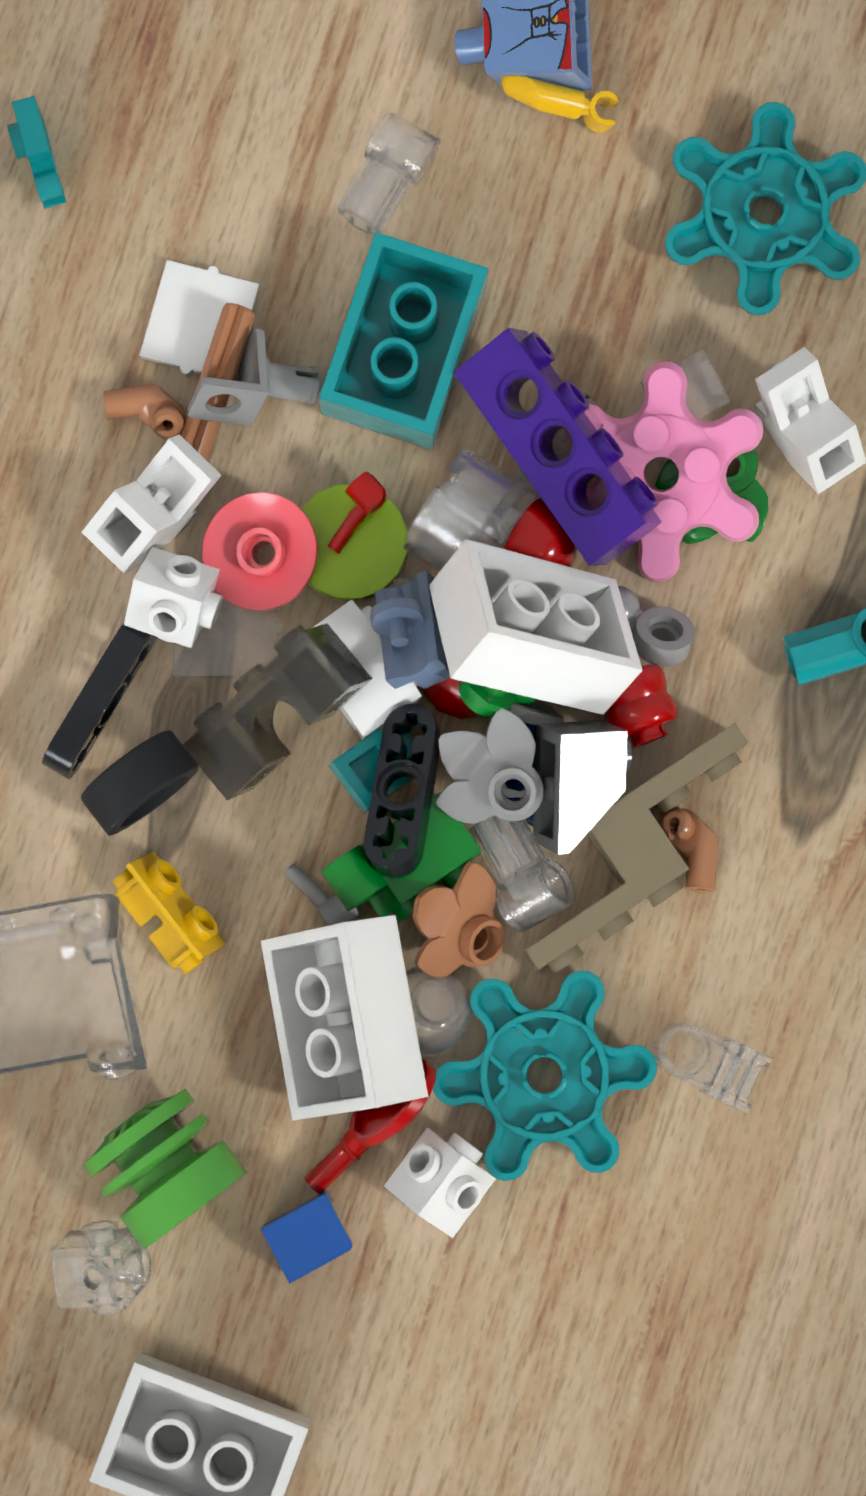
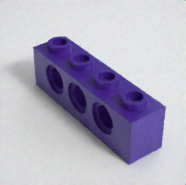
(494, 384)

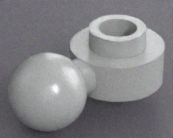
(659, 633)

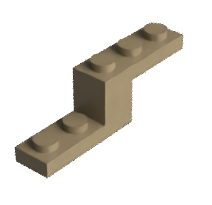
(638, 850)

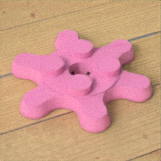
(702, 456)

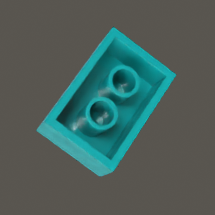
(403, 340)

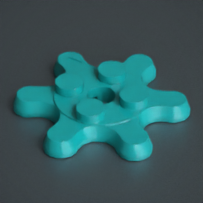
(773, 171)
(587, 1067)

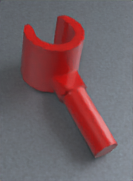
(368, 497)

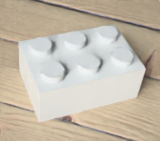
(534, 628)
(344, 1018)
(196, 1438)

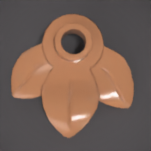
(458, 924)

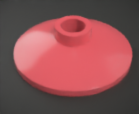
(233, 546)

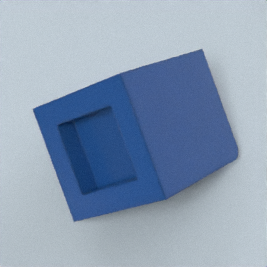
(307, 1237)

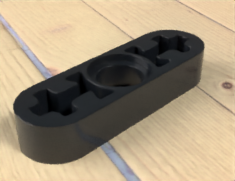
(97, 700)
(413, 833)

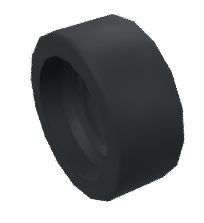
(139, 782)

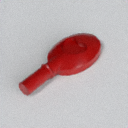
(367, 1130)

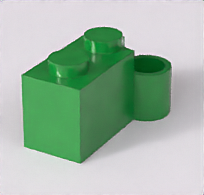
(444, 856)

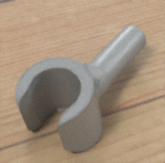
(330, 909)

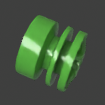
(163, 1167)

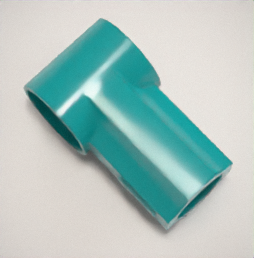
(826, 649)

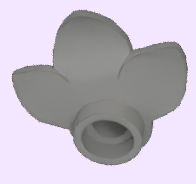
(484, 764)

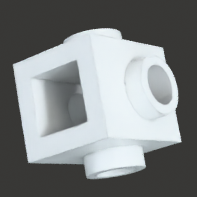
(173, 597)
(441, 1180)

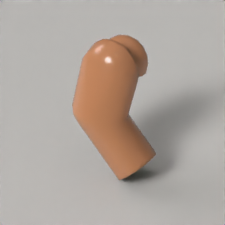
(696, 844)

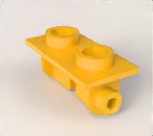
(154, 889)

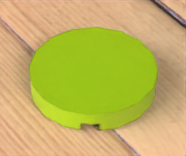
(369, 557)

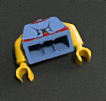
(538, 56)

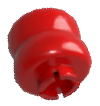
(644, 707)

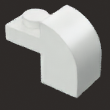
(806, 424)
(152, 506)

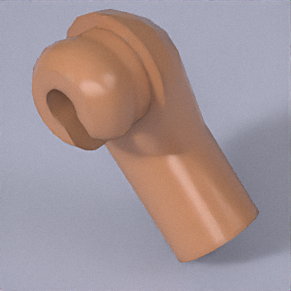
(151, 404)

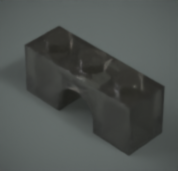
(238, 739)

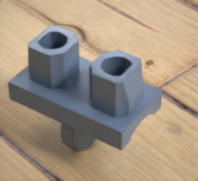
(409, 634)

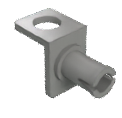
(257, 381)

